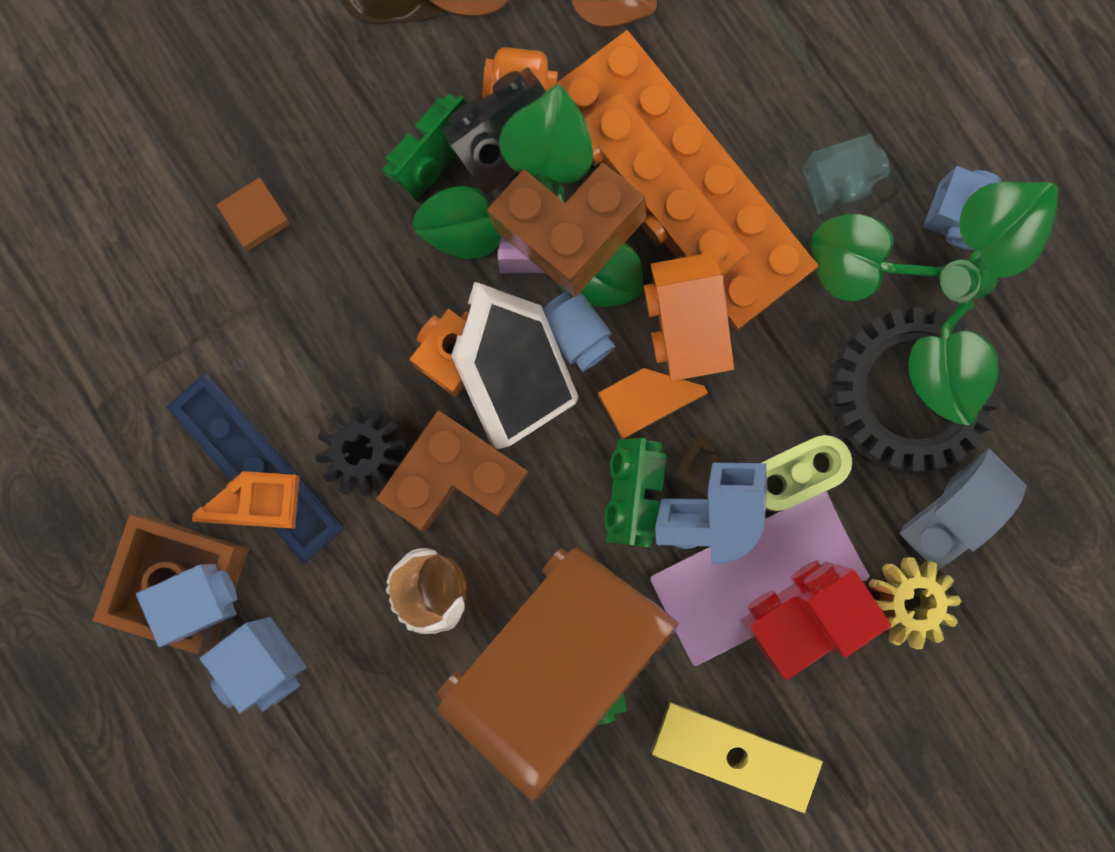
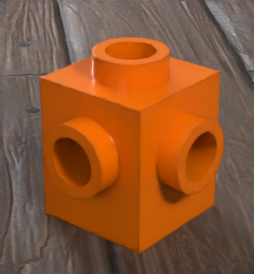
(432, 355)

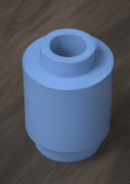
(578, 330)

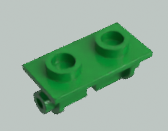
(420, 162)
(634, 468)

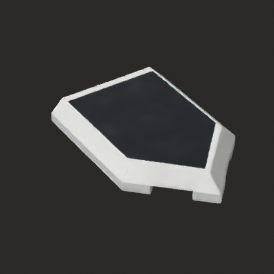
(511, 366)

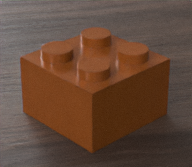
(152, 553)

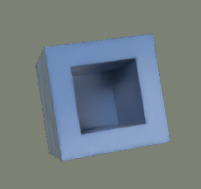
(188, 603)

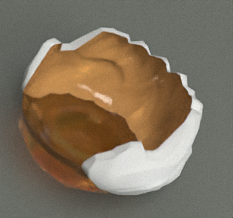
(427, 591)

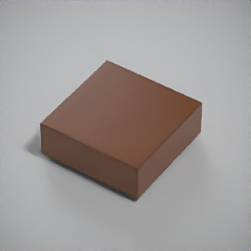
(253, 214)

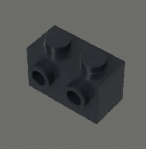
(477, 127)

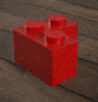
(816, 614)

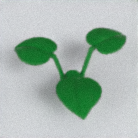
(553, 147)
(1009, 231)

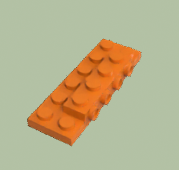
(689, 182)

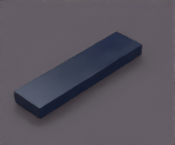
(239, 447)

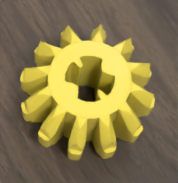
(923, 619)

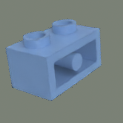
(253, 666)

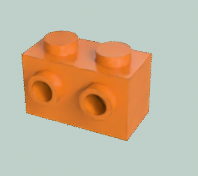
(691, 315)

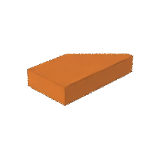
(646, 399)
(254, 501)

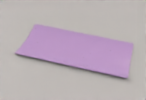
(715, 597)

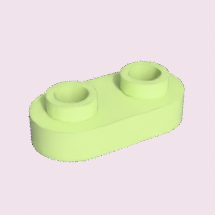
(800, 477)

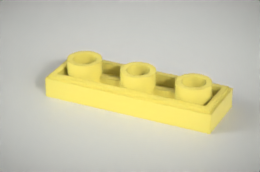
(764, 770)

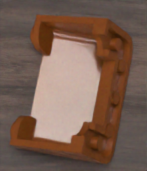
(555, 670)

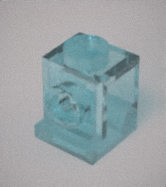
(845, 171)

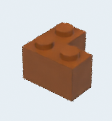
(571, 237)
(445, 460)

